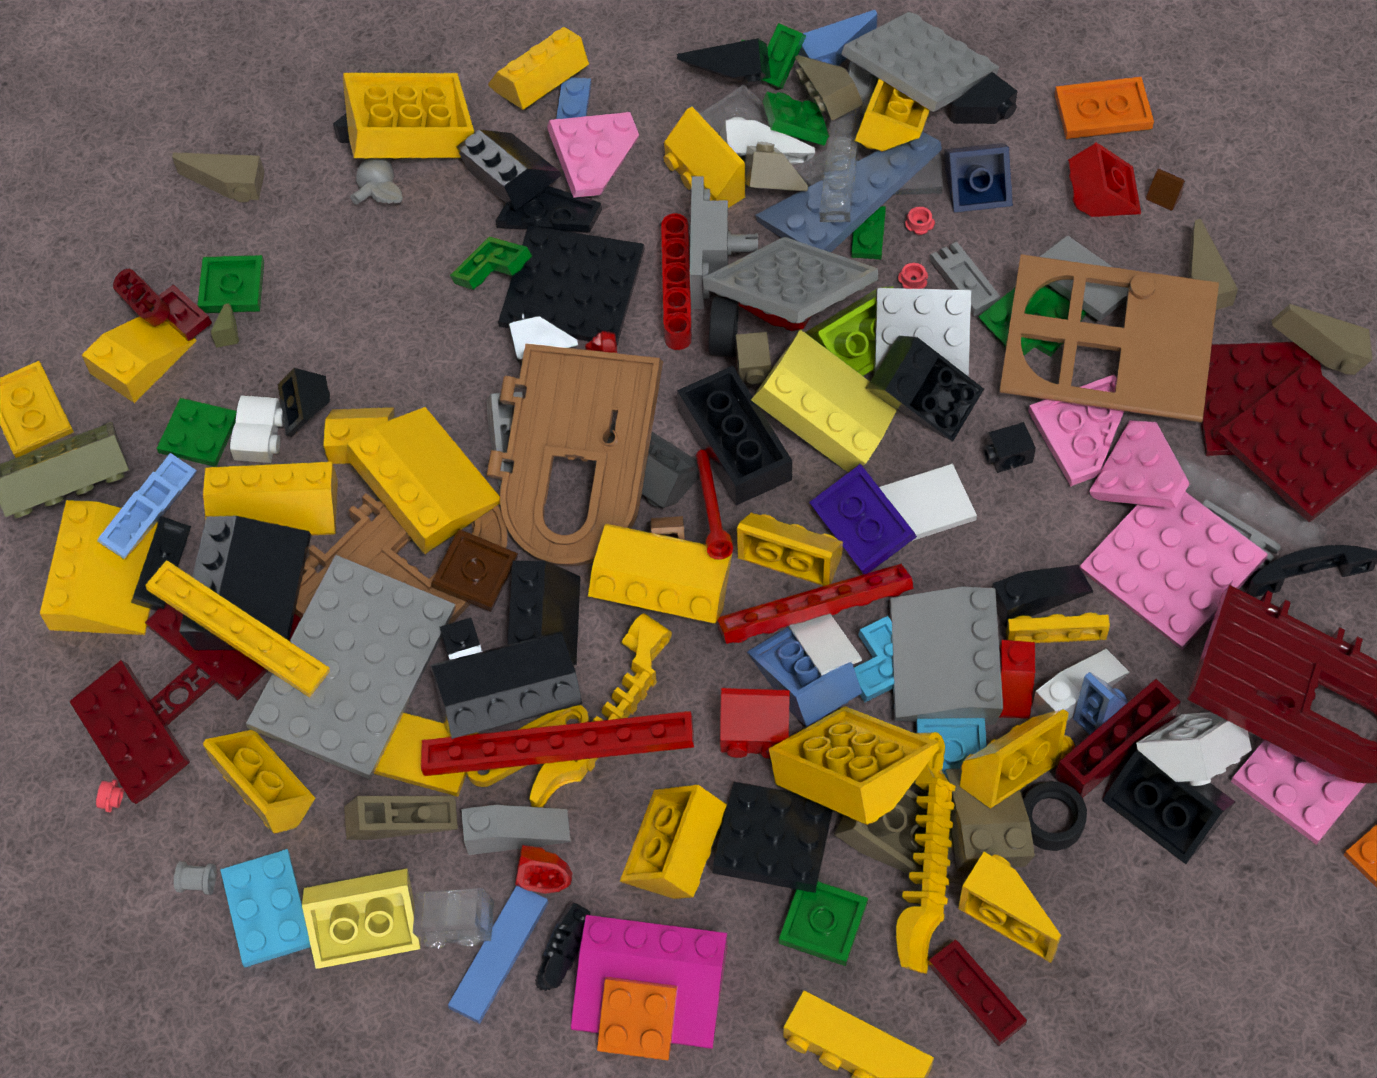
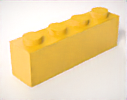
(851, 1043)

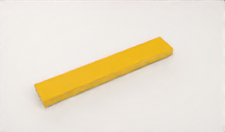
(238, 628)

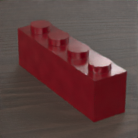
(1117, 738)

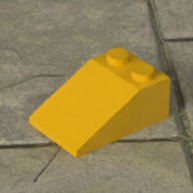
(135, 356)
(1004, 903)

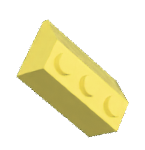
(360, 918)

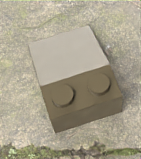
(997, 830)
(891, 836)

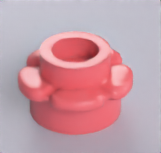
(919, 214)
(913, 270)
(109, 795)

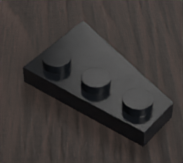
(552, 210)

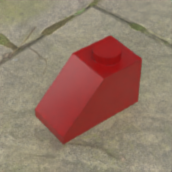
(1017, 677)

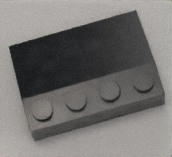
(253, 568)

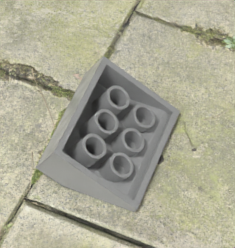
(946, 655)

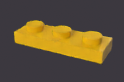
(1058, 628)

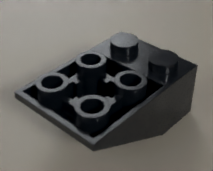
(925, 386)

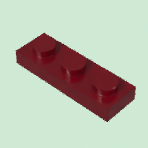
(977, 992)

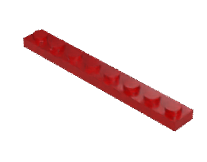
(557, 743)

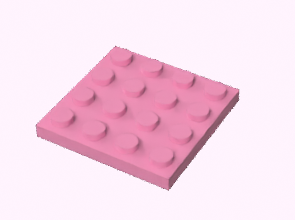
(1173, 565)

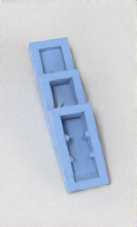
(146, 506)

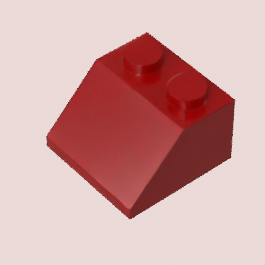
(1103, 183)
(753, 720)

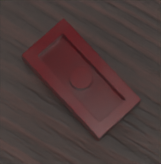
(184, 313)

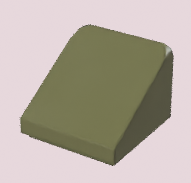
(225, 328)

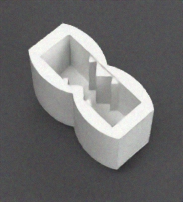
(256, 429)

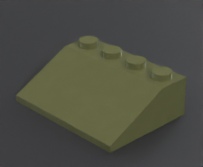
(61, 469)

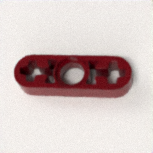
(149, 299)
(179, 682)

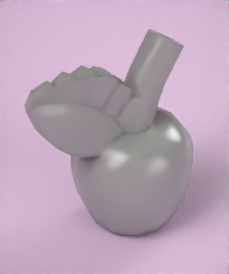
(376, 180)

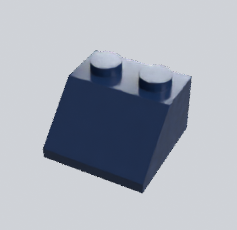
(979, 177)

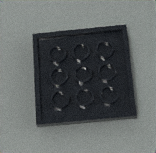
(574, 282)

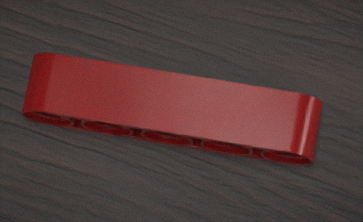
(676, 281)

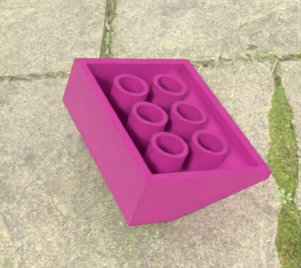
(656, 955)

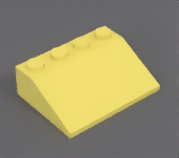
(825, 403)

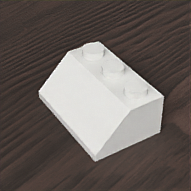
(1196, 747)

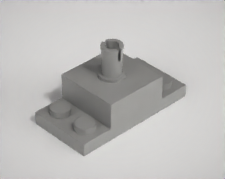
(711, 240)

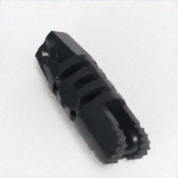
(562, 947)

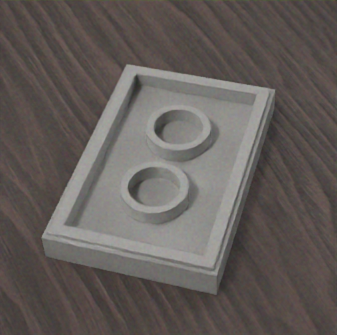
(1098, 298)

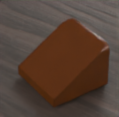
(1165, 189)

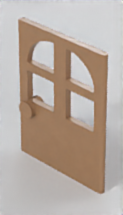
(1160, 346)

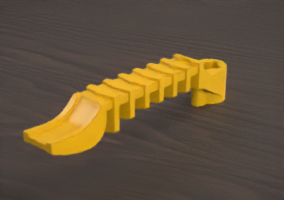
(647, 640)
(919, 922)

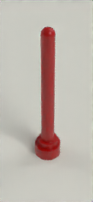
(718, 542)

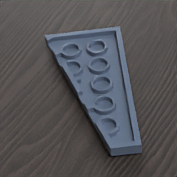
(875, 182)

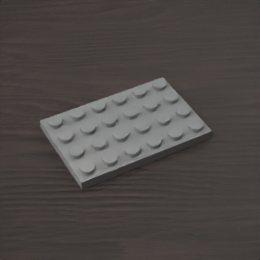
(377, 646)

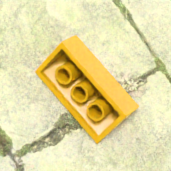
(278, 494)
(659, 574)

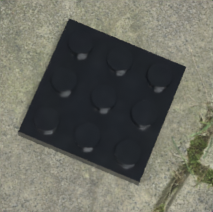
(772, 837)

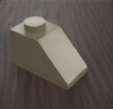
(771, 169)
(753, 357)

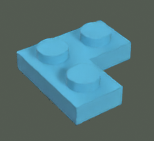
(877, 673)

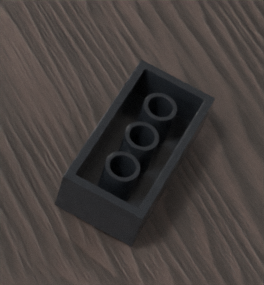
(734, 435)

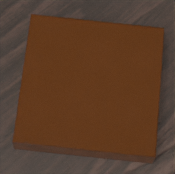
(474, 570)

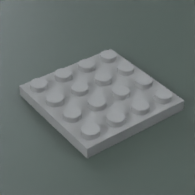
(919, 60)
(790, 279)

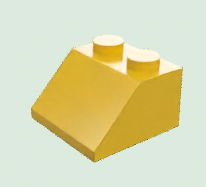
(346, 425)

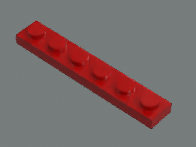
(814, 603)

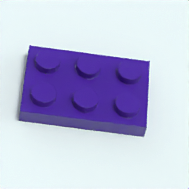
(863, 519)

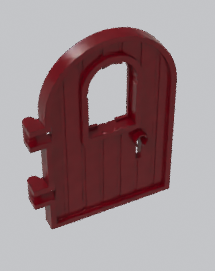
(1264, 675)

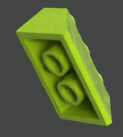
(851, 334)

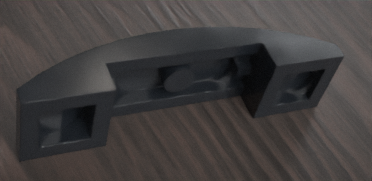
(1348, 558)

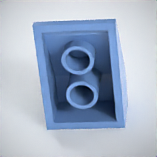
(791, 669)

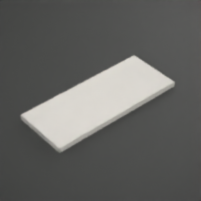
(825, 643)

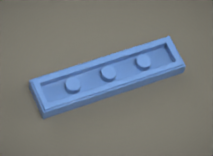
(498, 955)

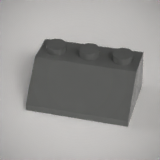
(667, 472)

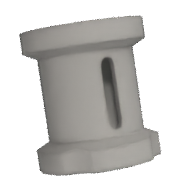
(195, 877)

